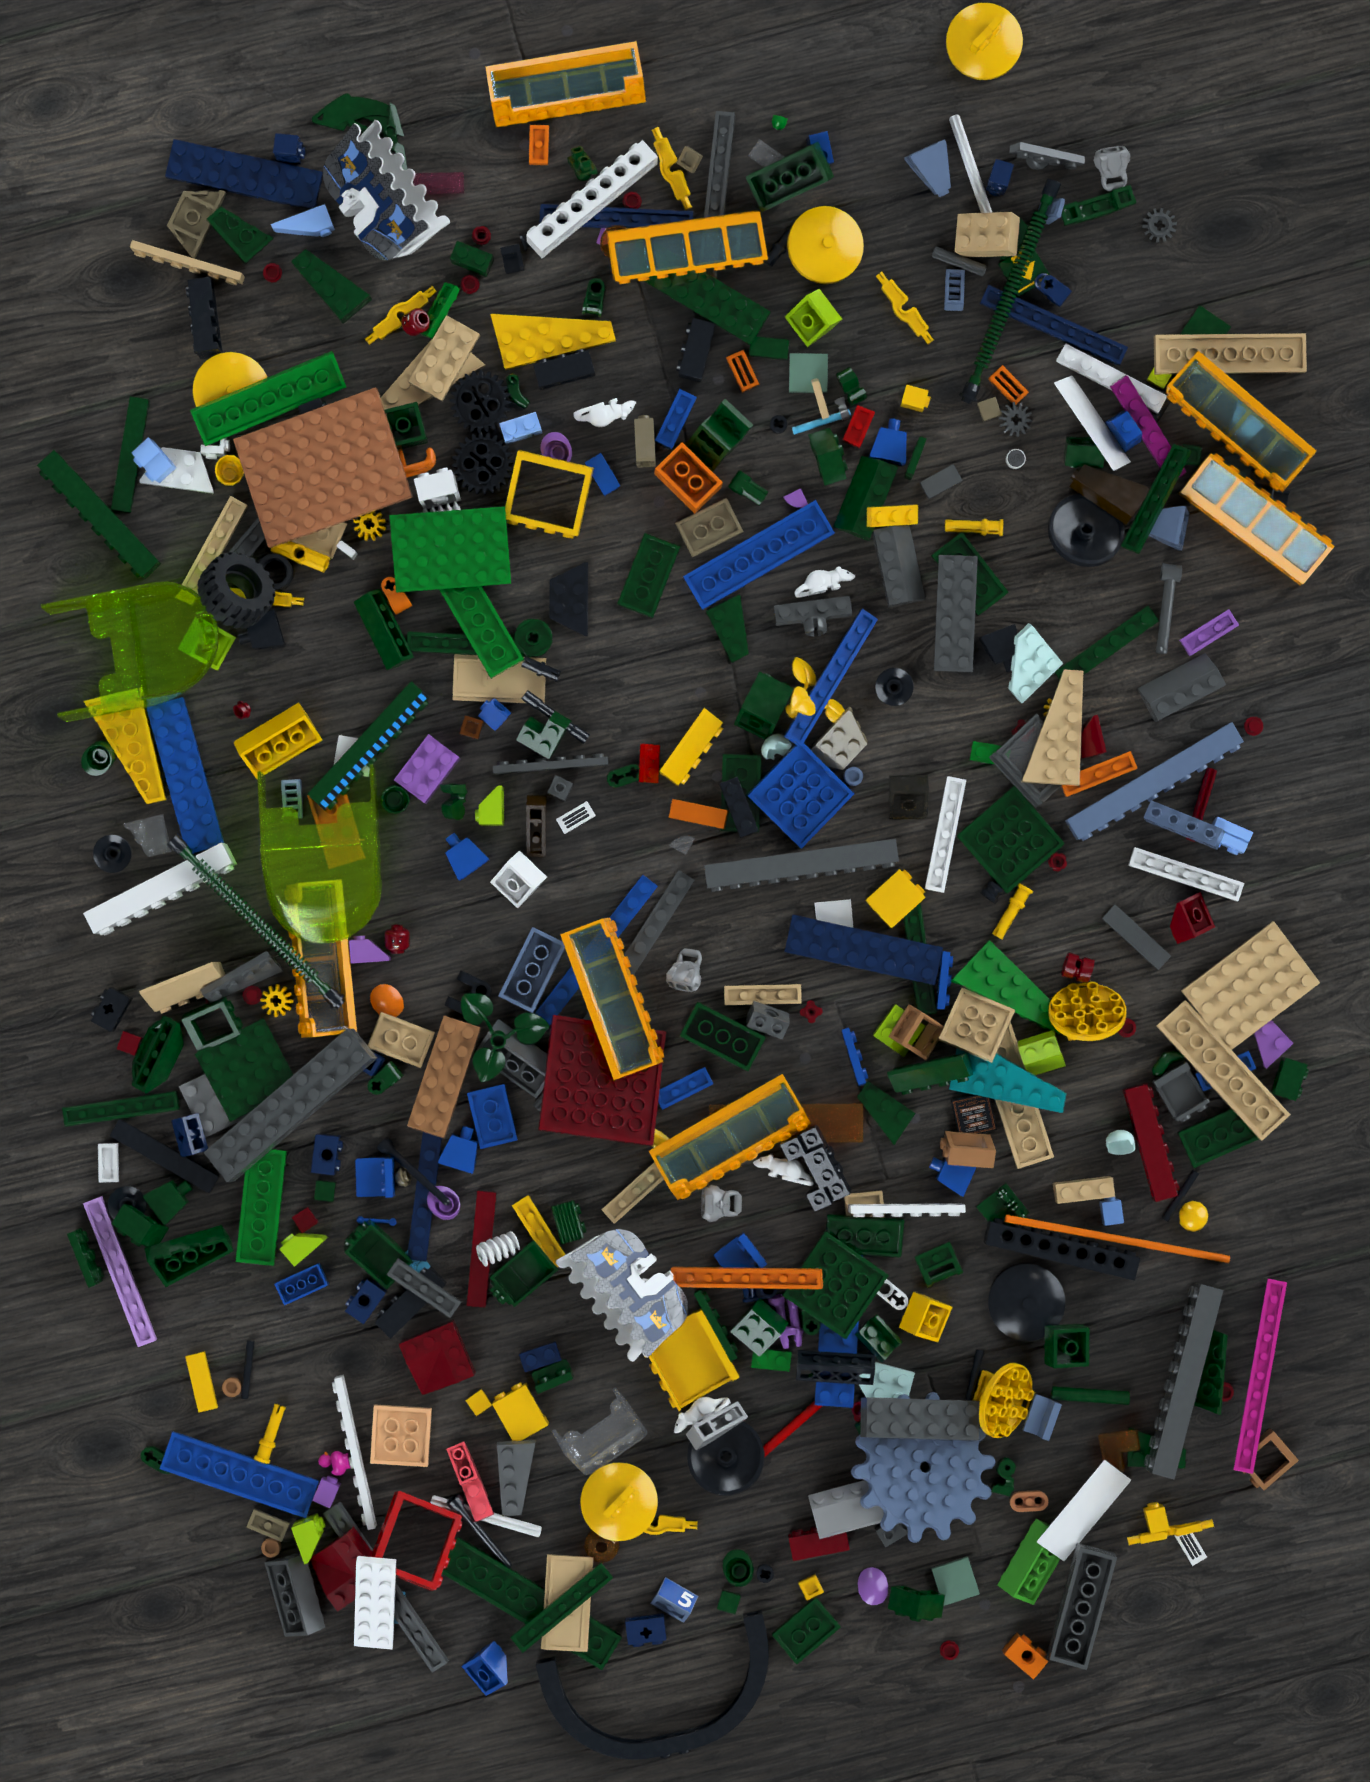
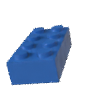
(301, 1284)

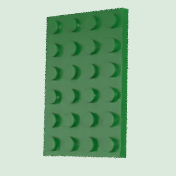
(450, 549)

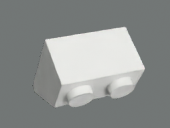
(518, 879)

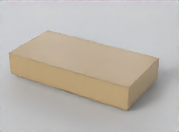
(820, 398)

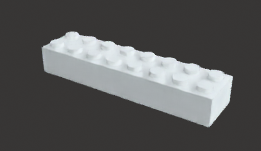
(156, 891)

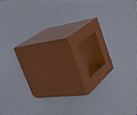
(471, 727)

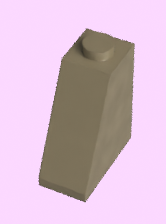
(644, 441)

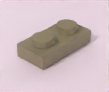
(268, 1525)

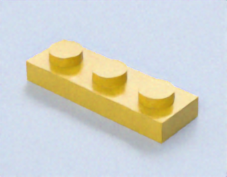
(892, 515)

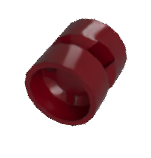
(1084, 970)

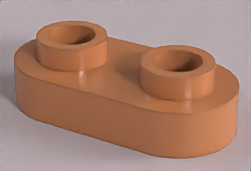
(1028, 1501)

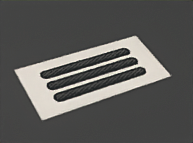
(575, 817)
(1191, 1548)

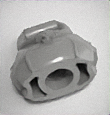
(1112, 163)
(685, 974)
(716, 1203)

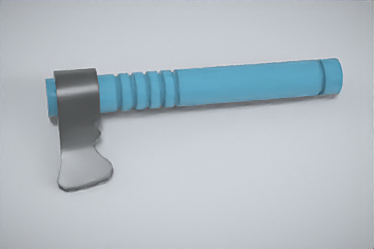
(843, 414)

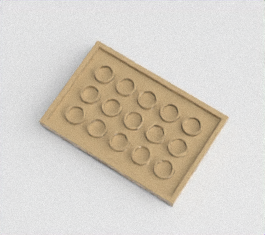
(1250, 986)

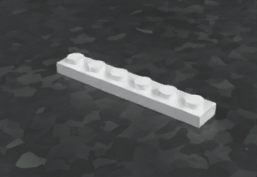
(1107, 375)
(945, 834)
(1186, 874)
(915, 1210)

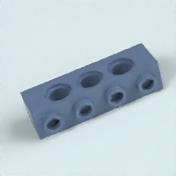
(1184, 825)

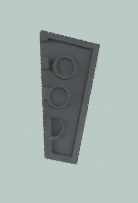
(247, 974)
(514, 1472)

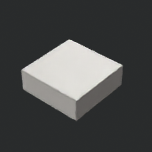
(347, 549)

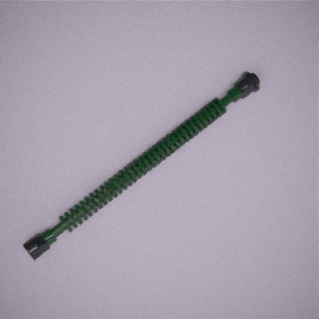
(972, 386)
(331, 995)

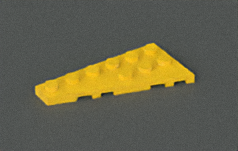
(533, 338)
(133, 744)

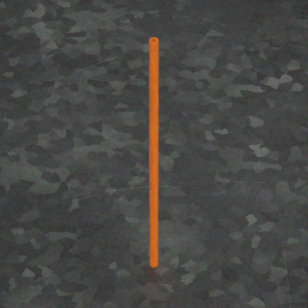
(1117, 1238)

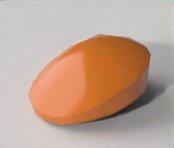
(387, 1000)

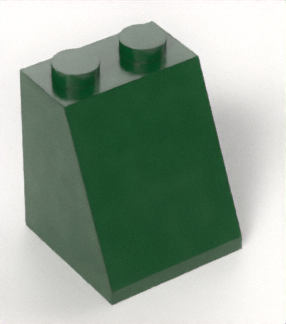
(763, 705)

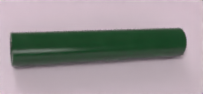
(1090, 1395)

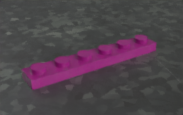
(1152, 434)

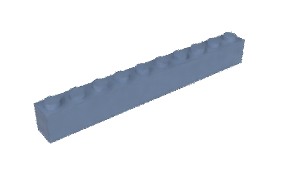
(1153, 781)

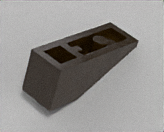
(536, 825)

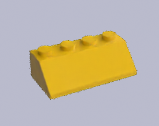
(277, 740)
(691, 747)

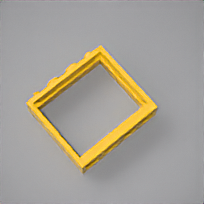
(556, 463)

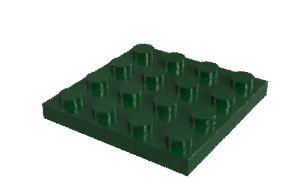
(1010, 839)
(245, 1069)
(847, 1285)

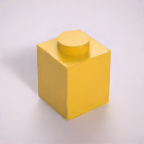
(915, 398)
(1156, 1518)

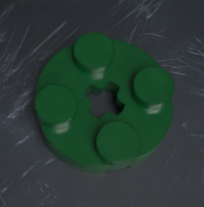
(523, 633)

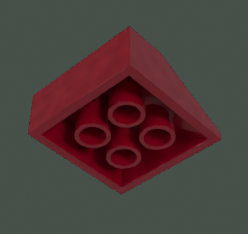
(437, 1358)
(337, 1567)

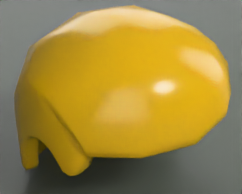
(229, 470)
(1193, 1216)

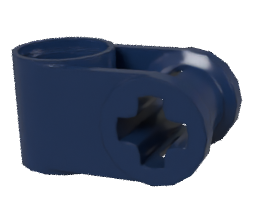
(1054, 290)
(756, 1293)

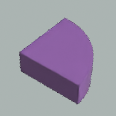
(796, 499)

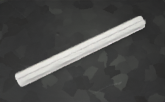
(970, 164)
(496, 1519)

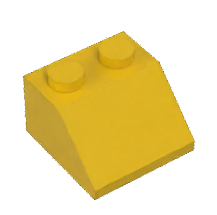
(925, 1317)

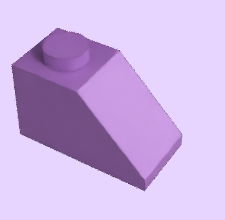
(365, 950)

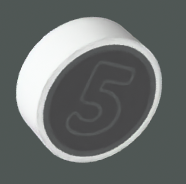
(1015, 459)

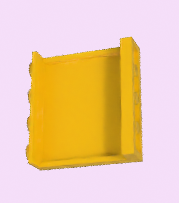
(691, 1361)

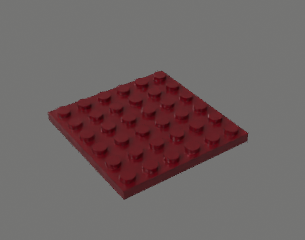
(585, 1098)

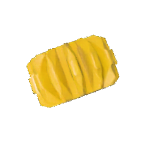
(373, 531)
(272, 1005)

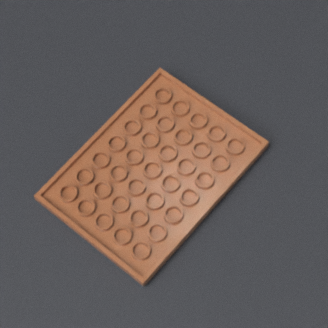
(322, 468)

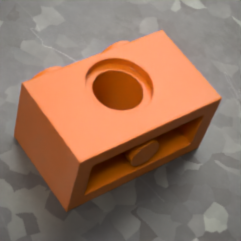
(1031, 1665)

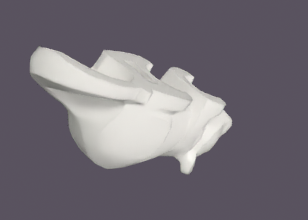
(602, 415)
(820, 580)
(789, 1170)
(700, 1409)

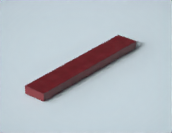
(482, 1232)

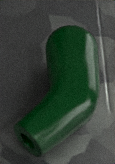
(513, 383)
(1164, 1061)

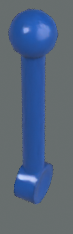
(392, 1221)

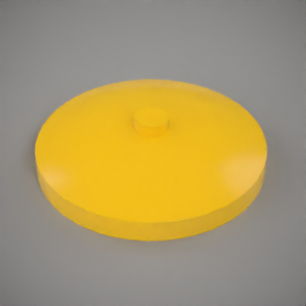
(825, 245)
(224, 375)

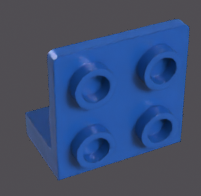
(375, 1177)
(740, 1254)

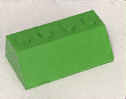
(1029, 1566)

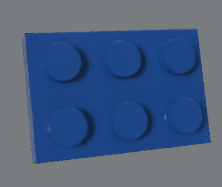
(492, 1116)

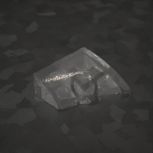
(150, 834)

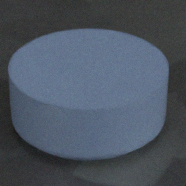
(853, 776)

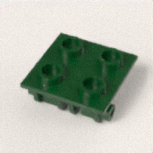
(1002, 1203)

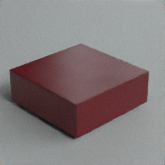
(129, 1043)
(305, 1220)

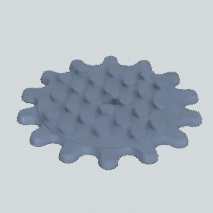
(919, 1497)

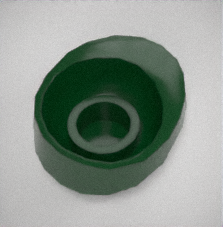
(98, 758)
(738, 1568)

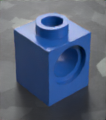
(494, 713)

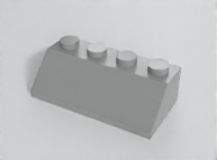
(841, 1511)

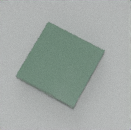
(805, 368)
(955, 1580)

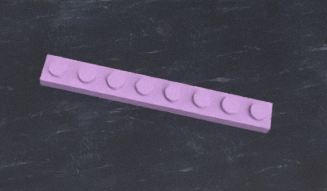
(120, 1271)

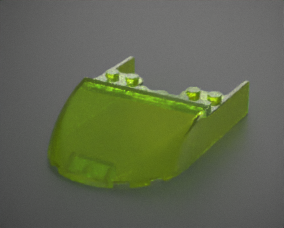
(158, 643)
(321, 876)

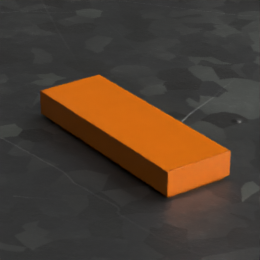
(698, 814)

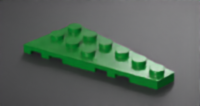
(1000, 980)

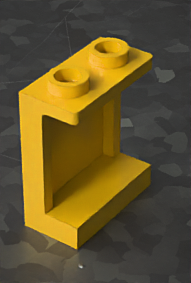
(896, 898)
(519, 1412)

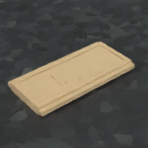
(474, 684)
(573, 1631)

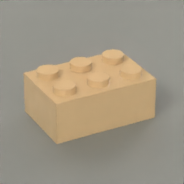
(987, 234)

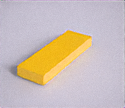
(201, 1381)

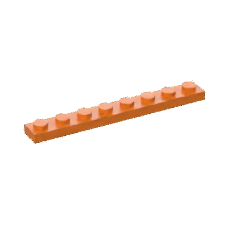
(748, 1277)

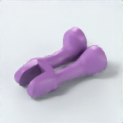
(795, 1329)

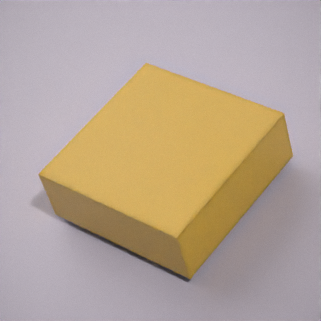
(478, 1402)
(811, 1587)

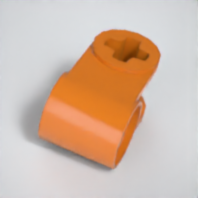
(397, 601)

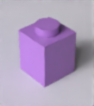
(327, 1491)

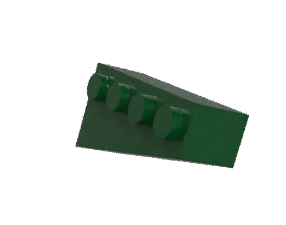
(334, 289)
(188, 1254)

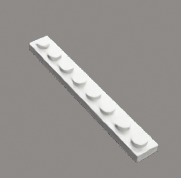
(355, 1460)

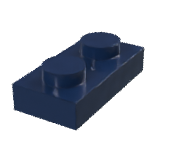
(540, 1356)

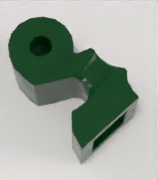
(850, 386)
(453, 807)
(1005, 1468)

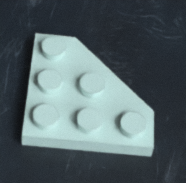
(1031, 663)
(888, 1382)

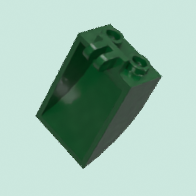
(374, 1251)
(521, 1275)

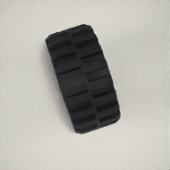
(227, 605)

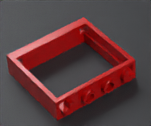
(449, 1544)

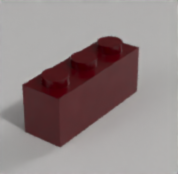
(808, 1544)

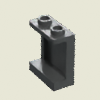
(1180, 1092)

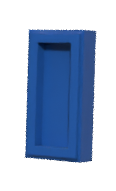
(603, 474)

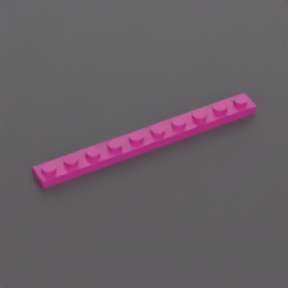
(1260, 1376)

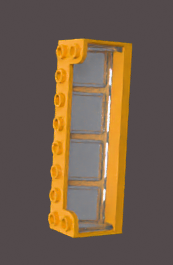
(334, 968)

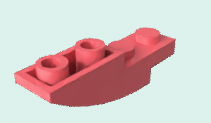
(470, 1481)

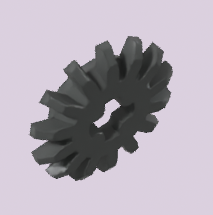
(1166, 220)
(1011, 413)

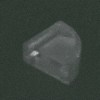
(682, 844)

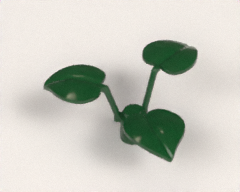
(489, 1062)

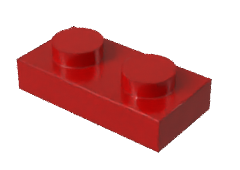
(858, 426)
(649, 763)

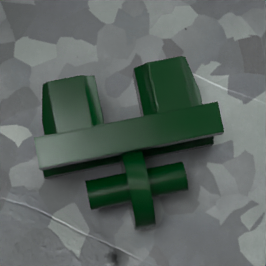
(581, 164)

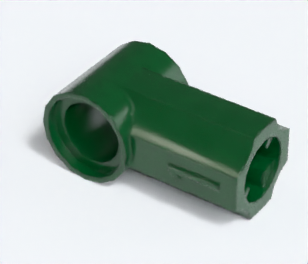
(743, 485)

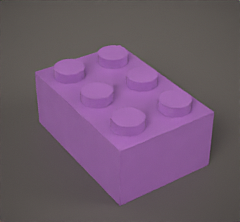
(427, 769)

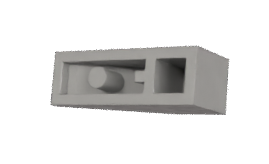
(716, 1425)

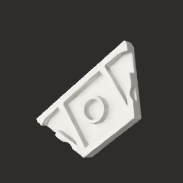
(189, 472)

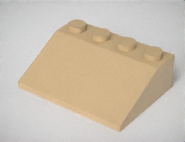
(182, 987)

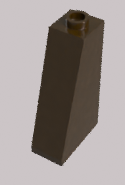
(1109, 492)

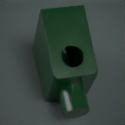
(168, 1200)

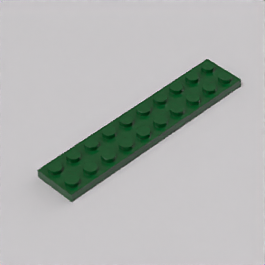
(518, 1596)

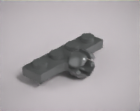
(1039, 157)
(813, 613)

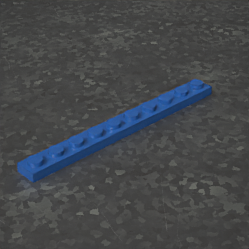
(622, 916)

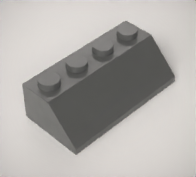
(898, 565)
(1181, 687)
(523, 1062)
(295, 1595)

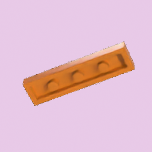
(1102, 772)

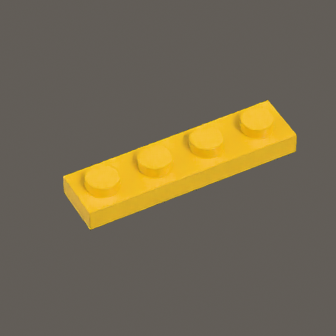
(538, 1228)

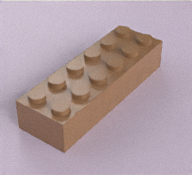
(444, 1077)

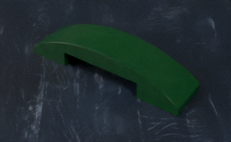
(1098, 206)

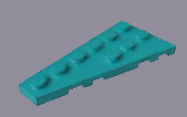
(1009, 1083)

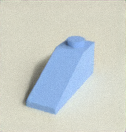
(309, 223)

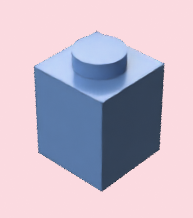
(1111, 1211)

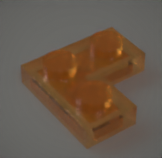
(1115, 1443)

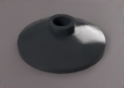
(901, 679)
(102, 854)
(124, 1194)

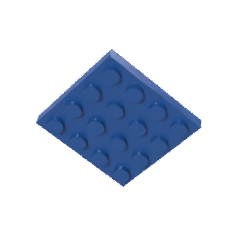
(800, 794)

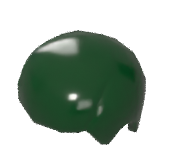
(395, 799)

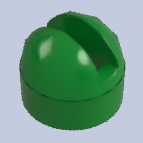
(779, 122)

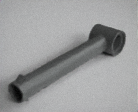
(1170, 575)

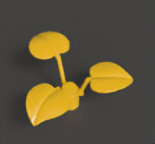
(801, 701)

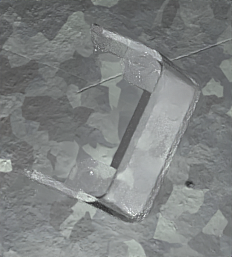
(605, 1439)

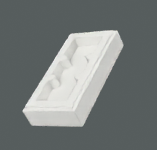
(108, 1162)

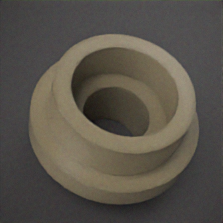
(403, 1177)

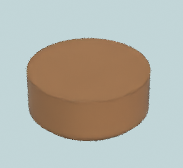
(232, 1387)
(271, 1547)

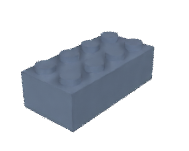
(532, 970)

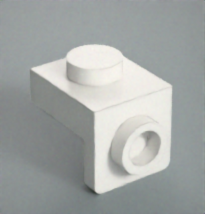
(212, 452)

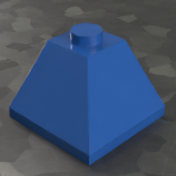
(488, 1668)

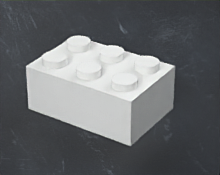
(437, 488)

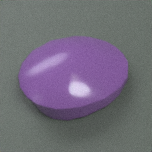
(556, 446)
(441, 1210)
(872, 1586)

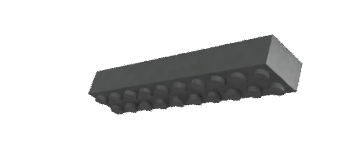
(800, 864)
(290, 1105)
(1183, 1380)

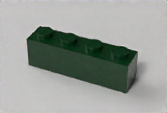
(383, 629)

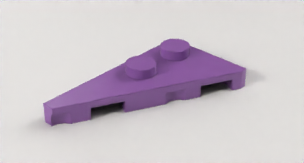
(1271, 1043)

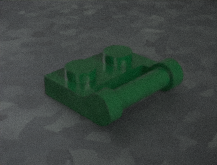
(936, 1258)

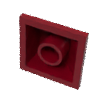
(1092, 738)
(1190, 918)

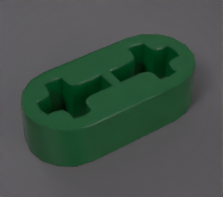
(622, 771)
(155, 1464)

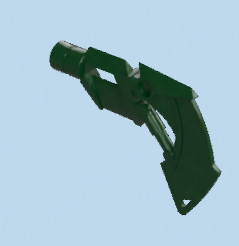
(348, 110)

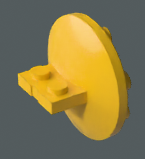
(984, 41)
(1087, 1012)
(1002, 1399)
(619, 1501)

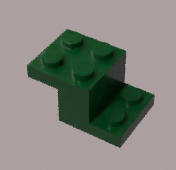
(719, 435)

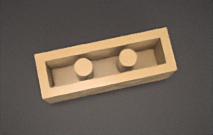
(1083, 1189)

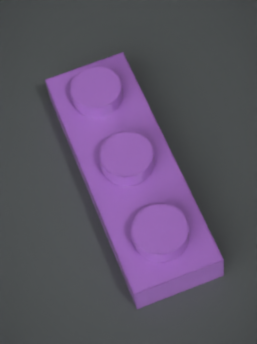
(1209, 632)

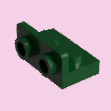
(878, 1337)
(552, 1375)

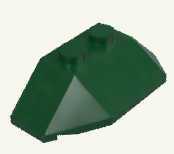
(157, 1054)

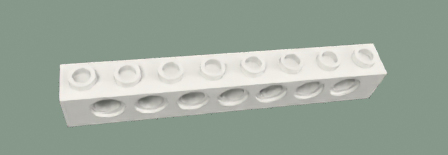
(589, 208)

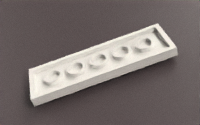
(375, 1602)

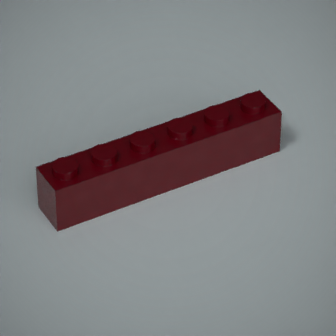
(1150, 1142)

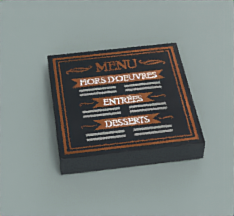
(974, 1114)

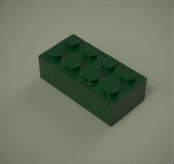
(789, 176)
(722, 1036)

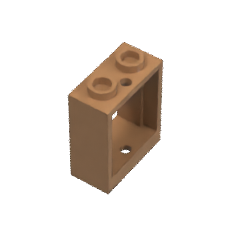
(907, 1026)
(968, 1149)
(1291, 1460)

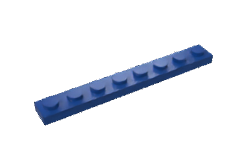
(832, 675)

